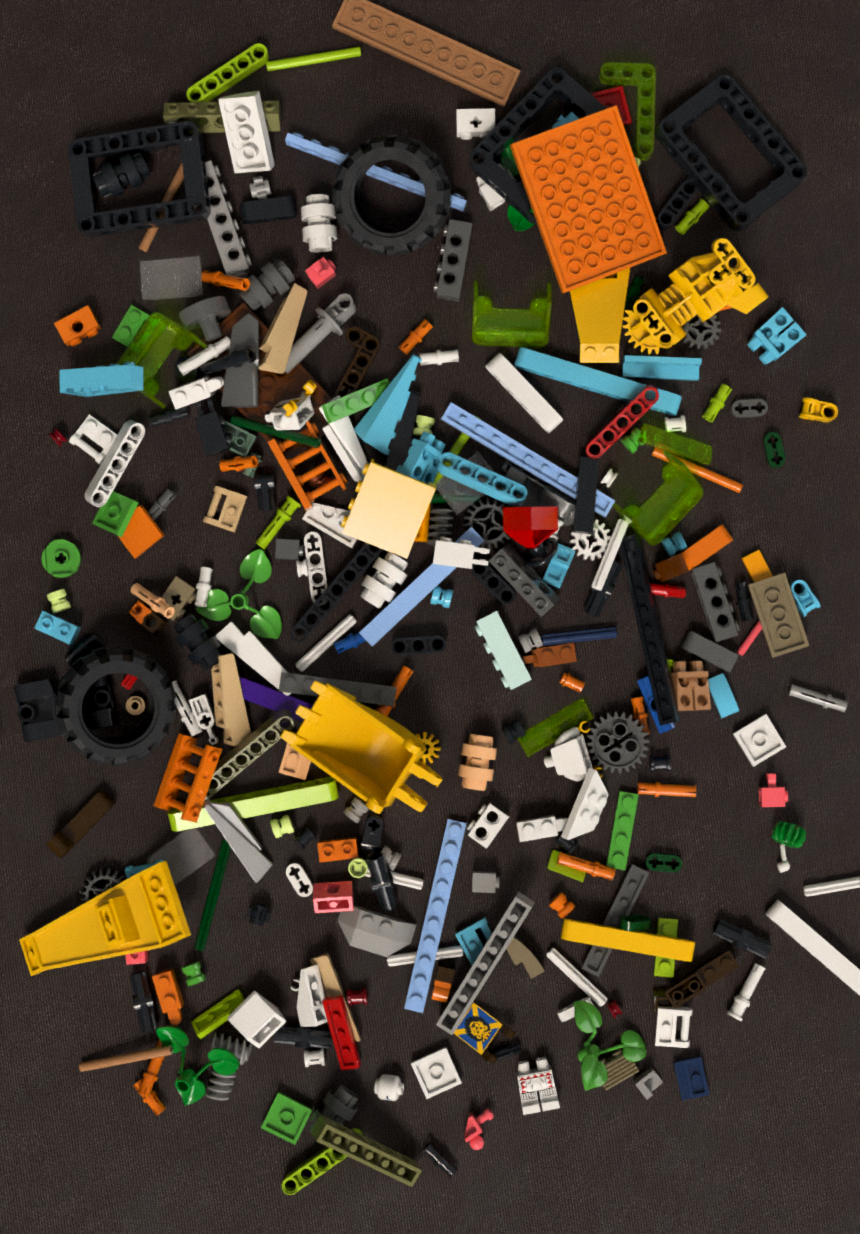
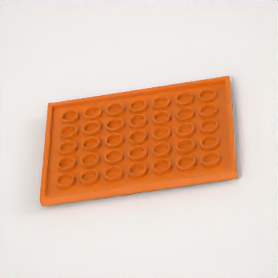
(588, 199)

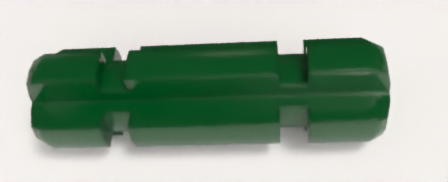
(633, 293)

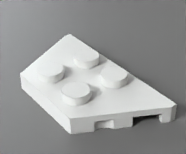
(587, 806)

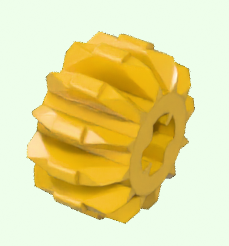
(431, 749)

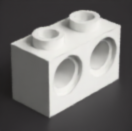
(492, 828)

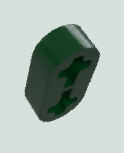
(769, 451)
(663, 867)
(635, 923)

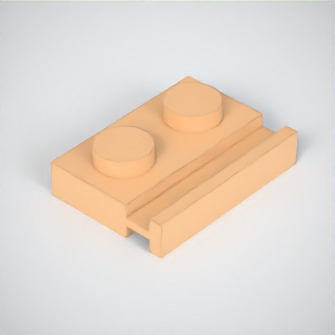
(294, 764)

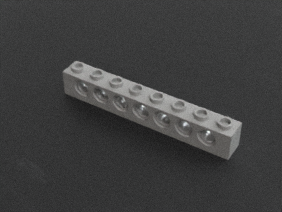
(485, 963)

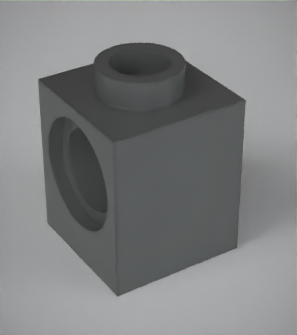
(288, 549)

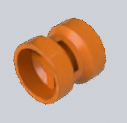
(561, 905)

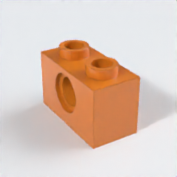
(66, 326)
(338, 849)

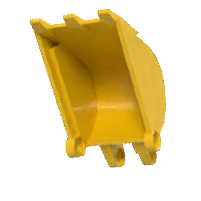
(361, 749)

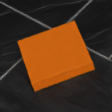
(141, 532)

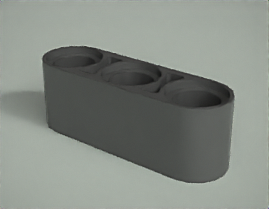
(709, 651)

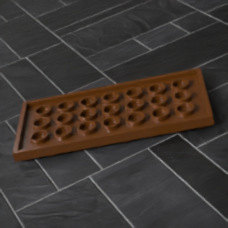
(272, 386)

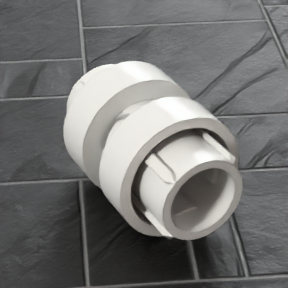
(319, 230)
(393, 568)

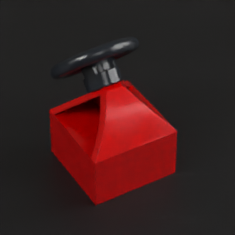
(531, 529)

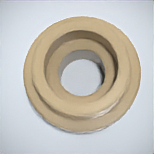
(140, 701)

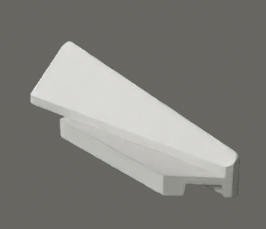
(346, 444)
(252, 652)

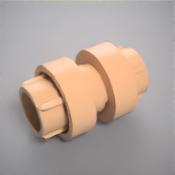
(473, 775)

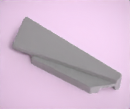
(239, 838)

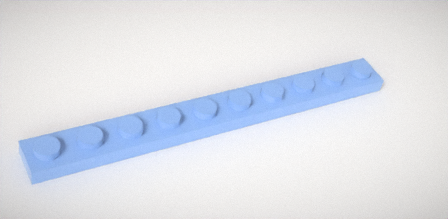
(383, 174)
(520, 455)
(435, 916)

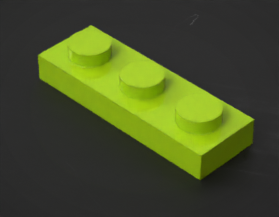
(665, 966)
(217, 1014)

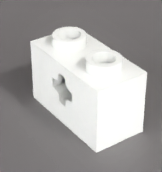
(466, 117)

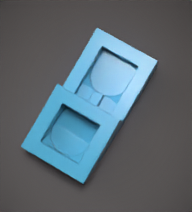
(558, 566)
(722, 696)

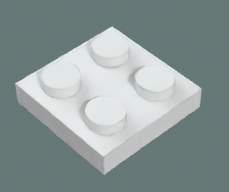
(759, 740)
(436, 1072)

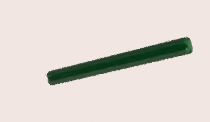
(212, 895)

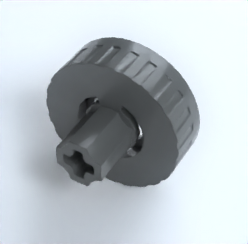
(206, 316)

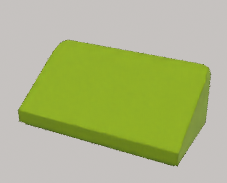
(564, 870)

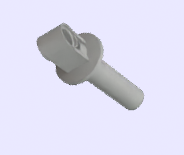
(329, 320)

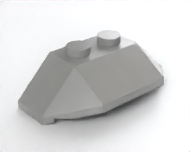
(375, 931)

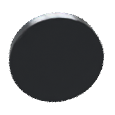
(192, 375)

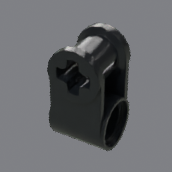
(372, 837)

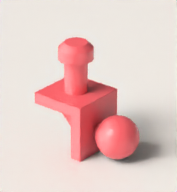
(474, 1128)

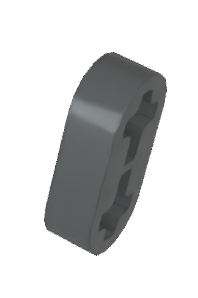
(749, 413)

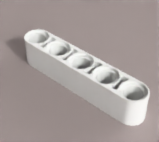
(524, 393)
(123, 457)

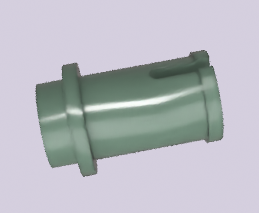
(251, 471)

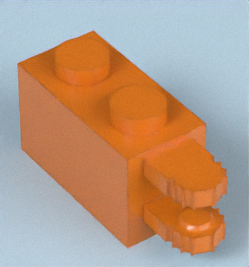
(169, 994)

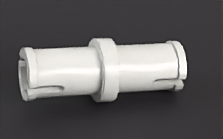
(439, 357)
(203, 587)

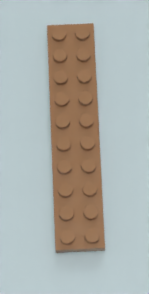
(427, 49)

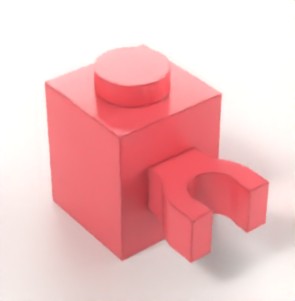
(321, 272)
(772, 795)

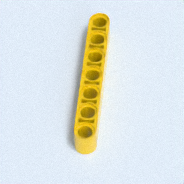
(628, 941)

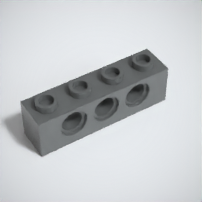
(452, 290)
(524, 579)
(705, 595)

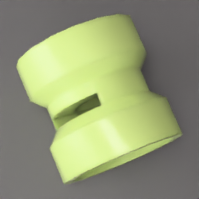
(424, 425)
(58, 601)
(285, 822)
(358, 867)

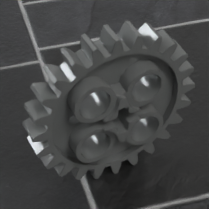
(608, 728)

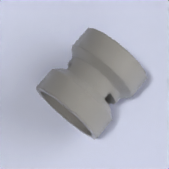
(526, 642)
(356, 810)
(391, 858)

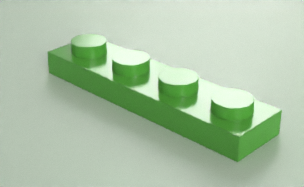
(354, 401)
(622, 830)

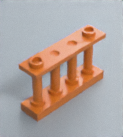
(298, 481)
(175, 773)

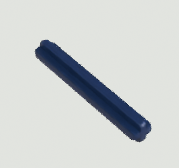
(579, 636)

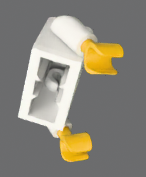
(293, 413)
(571, 755)

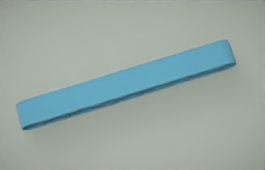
(592, 379)

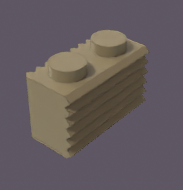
(618, 1068)

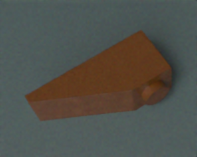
(670, 568)

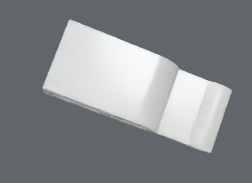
(199, 715)

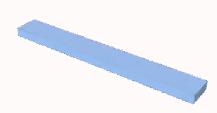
(412, 595)

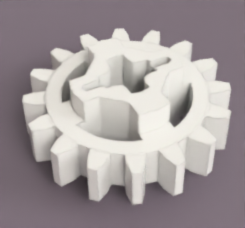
(598, 542)

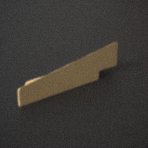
(282, 331)
(229, 701)
(332, 986)

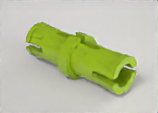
(692, 217)
(717, 403)

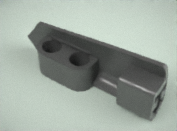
(242, 383)
(543, 496)

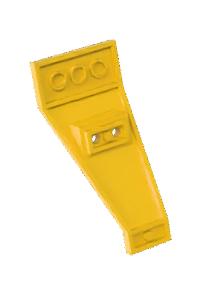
(124, 920)

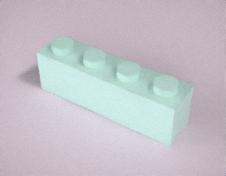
(503, 650)

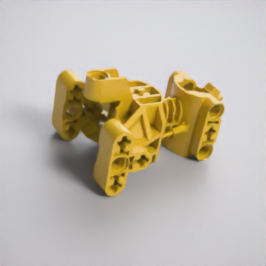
(692, 296)

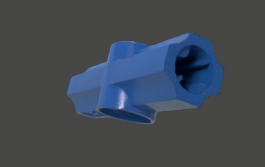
(646, 690)

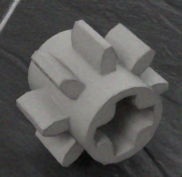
(260, 188)

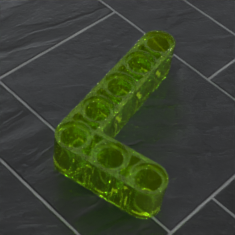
(641, 102)

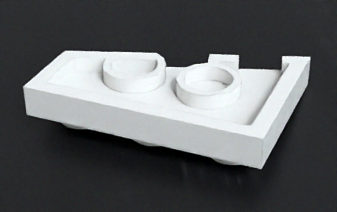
(329, 521)

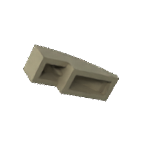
(521, 953)

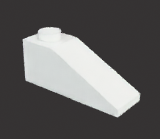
(310, 997)

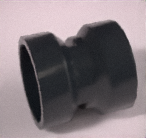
(509, 733)

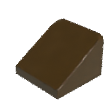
(660, 998)

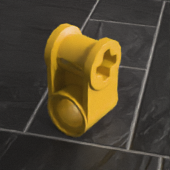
(816, 410)

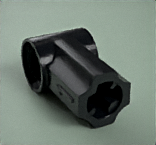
(265, 491)

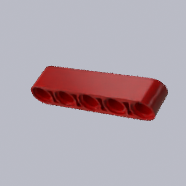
(626, 412)

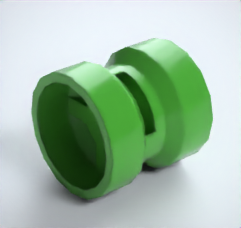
(630, 441)
(193, 973)

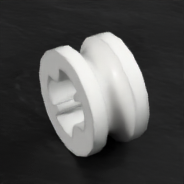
(609, 478)
(302, 567)

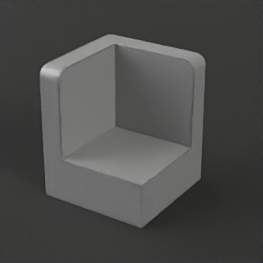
(648, 1082)

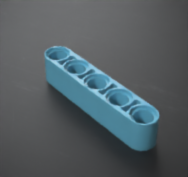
(475, 472)

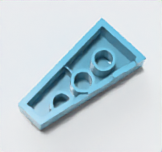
(102, 380)

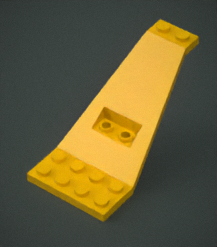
(599, 317)

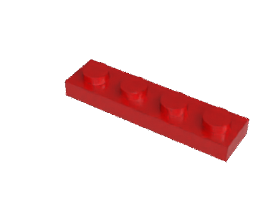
(341, 1032)

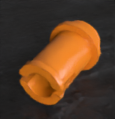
(571, 682)

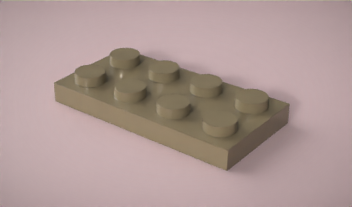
(778, 615)

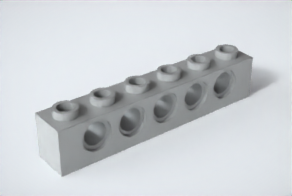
(232, 267)

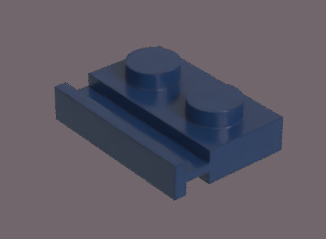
(691, 1078)

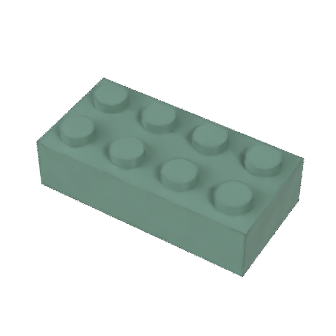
(241, 440)

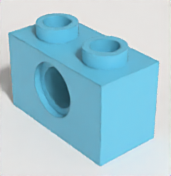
(57, 627)

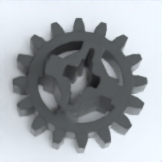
(708, 329)

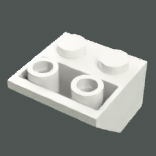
(256, 1019)

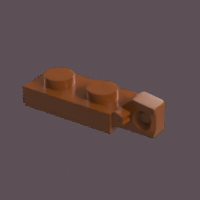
(551, 655)

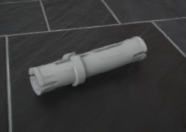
(839, 704)

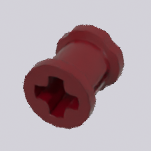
(357, 997)

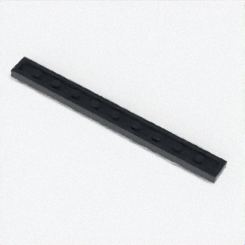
(649, 630)

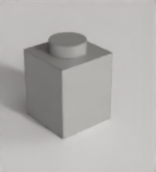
(484, 881)

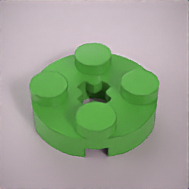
(70, 565)

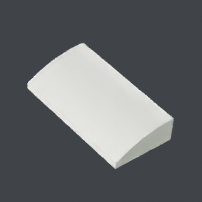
(246, 132)

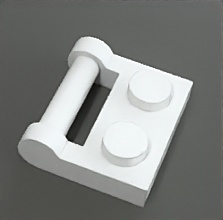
(98, 433)
(666, 1026)

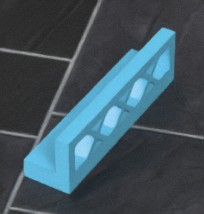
(661, 367)

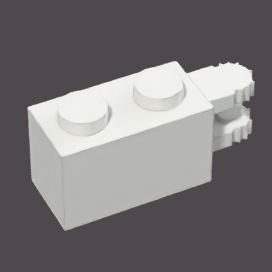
(195, 391)
(457, 554)
(540, 827)

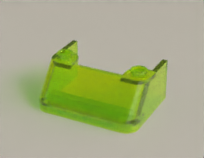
(511, 326)
(153, 346)
(666, 505)

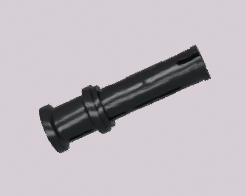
(235, 359)

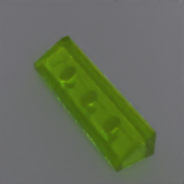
(675, 444)
(552, 727)

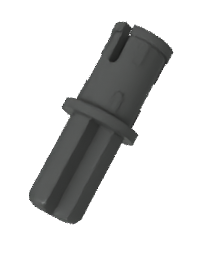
(161, 504)

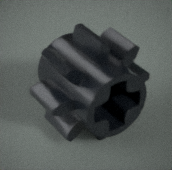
(258, 914)

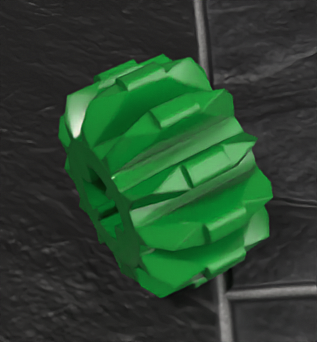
(789, 834)

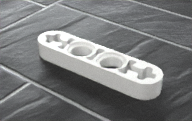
(319, 568)

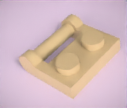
(230, 512)

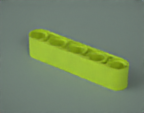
(233, 67)
(313, 1165)

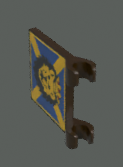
(480, 1029)

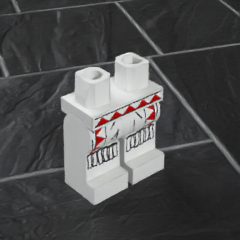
(536, 1080)

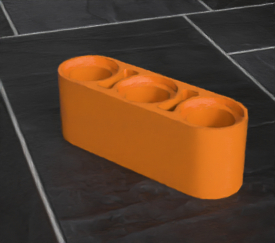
(706, 547)

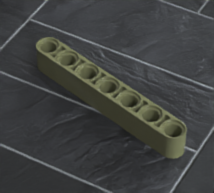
(251, 753)

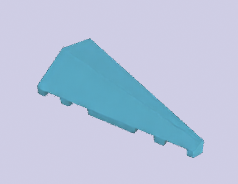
(380, 421)

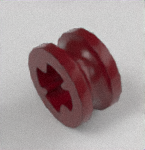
(58, 437)
(614, 1009)

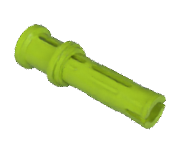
(283, 514)

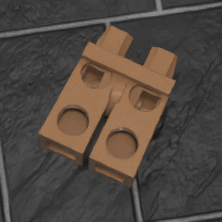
(691, 687)

